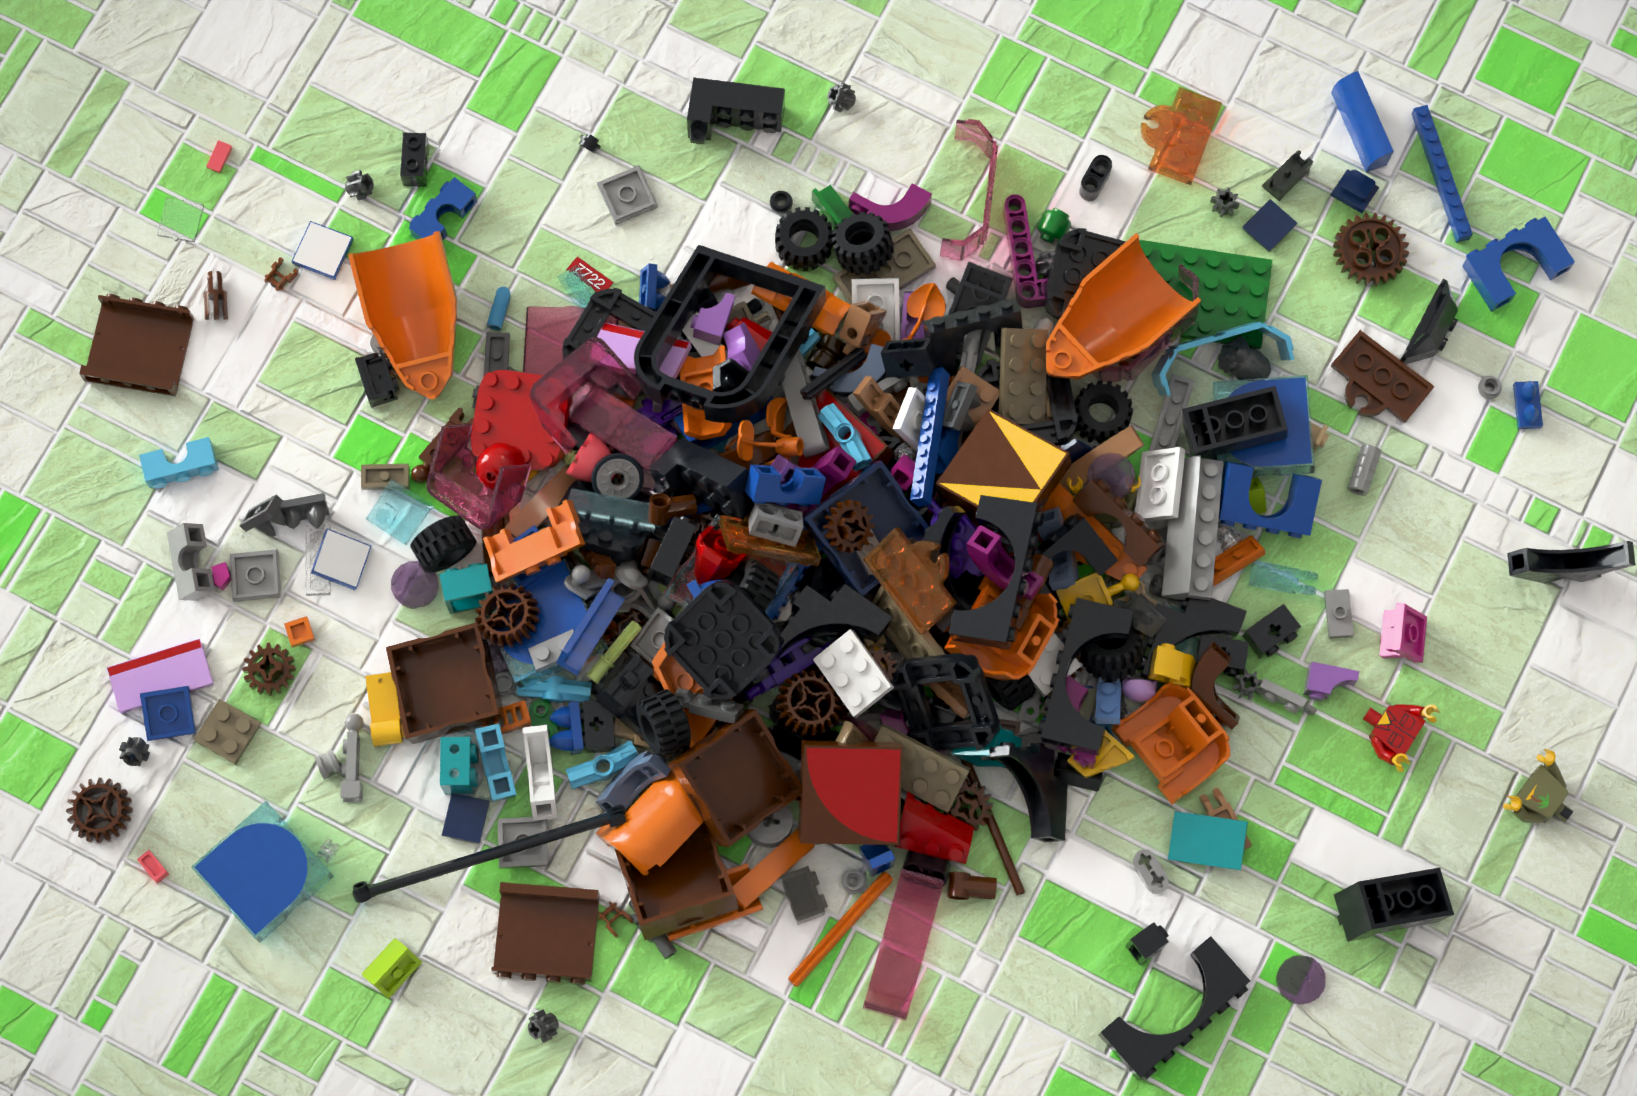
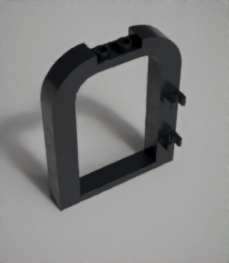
(771, 363)

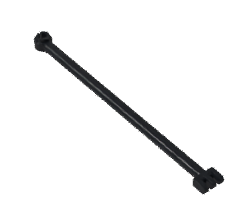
(363, 892)

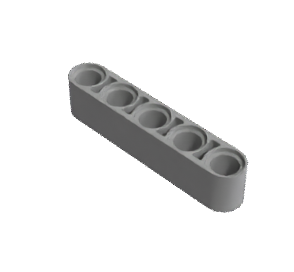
(804, 412)

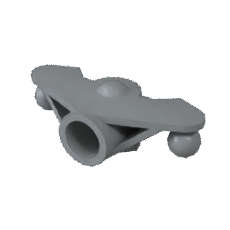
(628, 584)

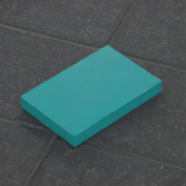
(1208, 840)

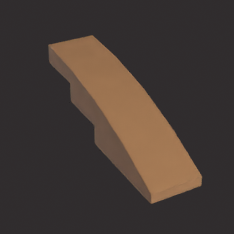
(879, 404)
(1123, 443)
(535, 510)

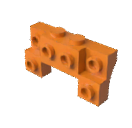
(538, 549)

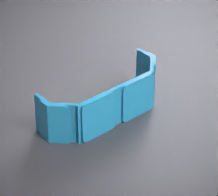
(1158, 375)

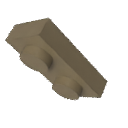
(379, 475)

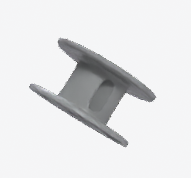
(774, 834)

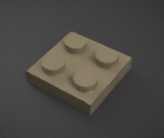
(227, 731)

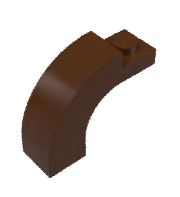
(1207, 669)

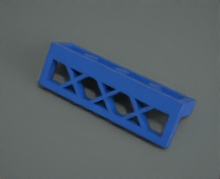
(590, 629)

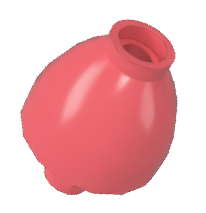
(587, 458)

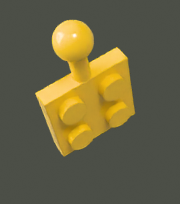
(1094, 589)

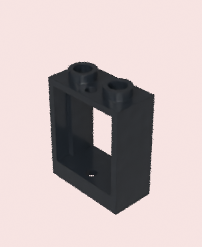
(671, 550)

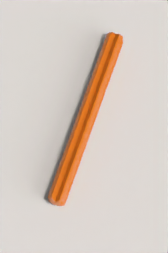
(840, 929)

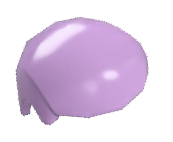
(1139, 689)

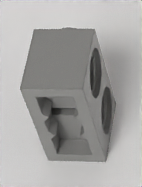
(776, 523)

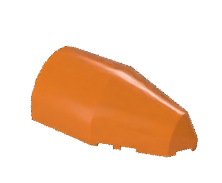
(411, 309)
(1114, 315)

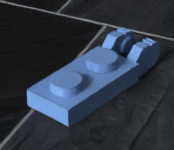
(1108, 702)

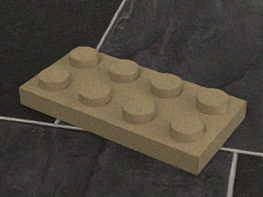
(907, 263)
(1023, 375)
(902, 632)
(926, 771)

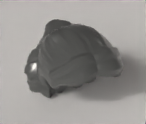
(1243, 360)

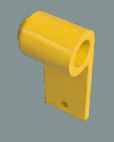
(384, 710)

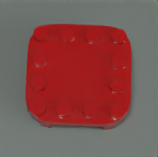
(508, 417)

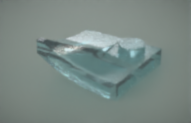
(399, 511)

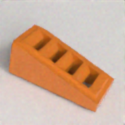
(517, 725)

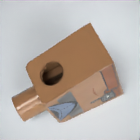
(861, 325)

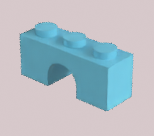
(199, 461)
(495, 762)

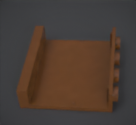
(139, 345)
(546, 933)

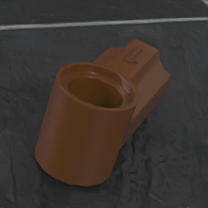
(665, 507)
(964, 886)

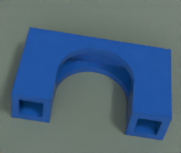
(1536, 239)
(1294, 517)

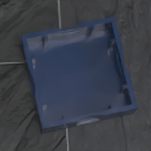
(887, 504)

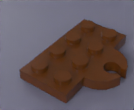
(1379, 379)

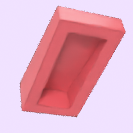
(219, 156)
(153, 866)

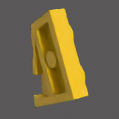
(1111, 755)

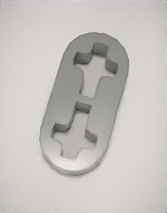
(1155, 868)

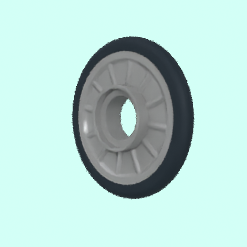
(621, 464)

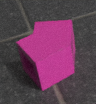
(221, 575)

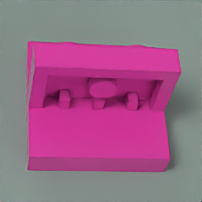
(1403, 633)

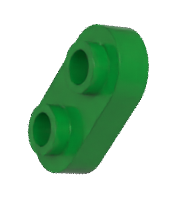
(542, 719)

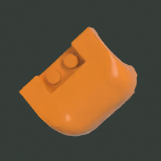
(1030, 641)
(1176, 740)
(654, 825)

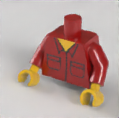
(1396, 730)

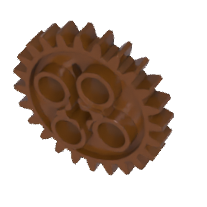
(1392, 248)

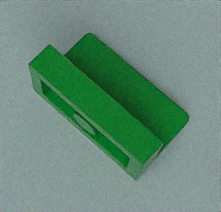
(830, 205)

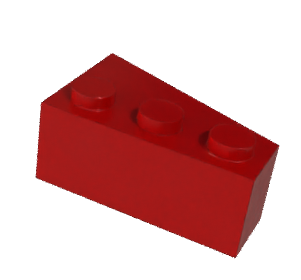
(933, 833)

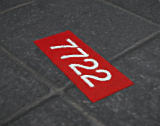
(594, 277)

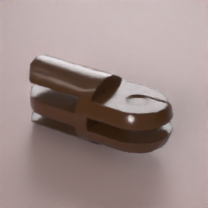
(215, 295)

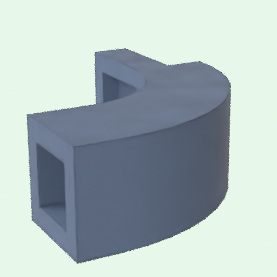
(850, 381)
(1065, 562)
(632, 780)

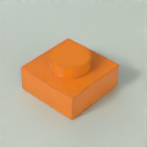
(299, 631)

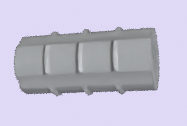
(1364, 469)

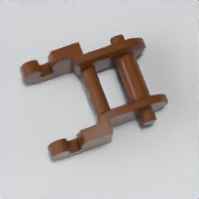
(279, 285)
(613, 906)

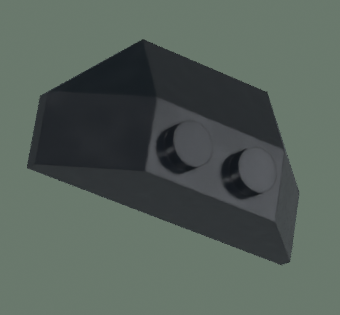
(1433, 326)

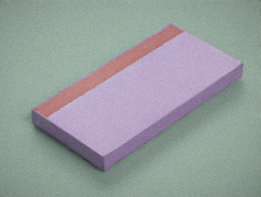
(624, 341)
(160, 670)

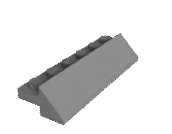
(1193, 535)

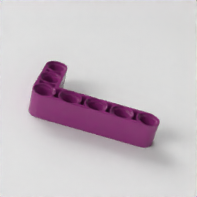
(1022, 261)

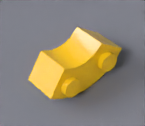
(1172, 666)

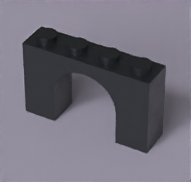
(950, 329)
(1079, 537)

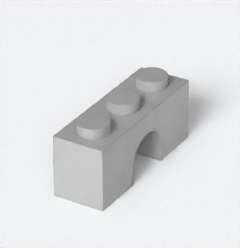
(185, 545)

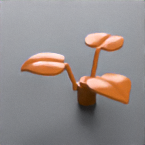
(922, 304)
(775, 419)

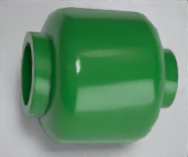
(1053, 225)

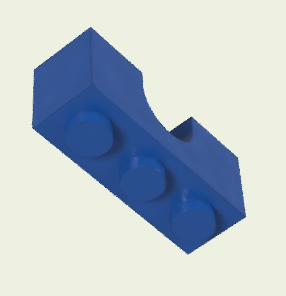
(453, 198)
(803, 488)

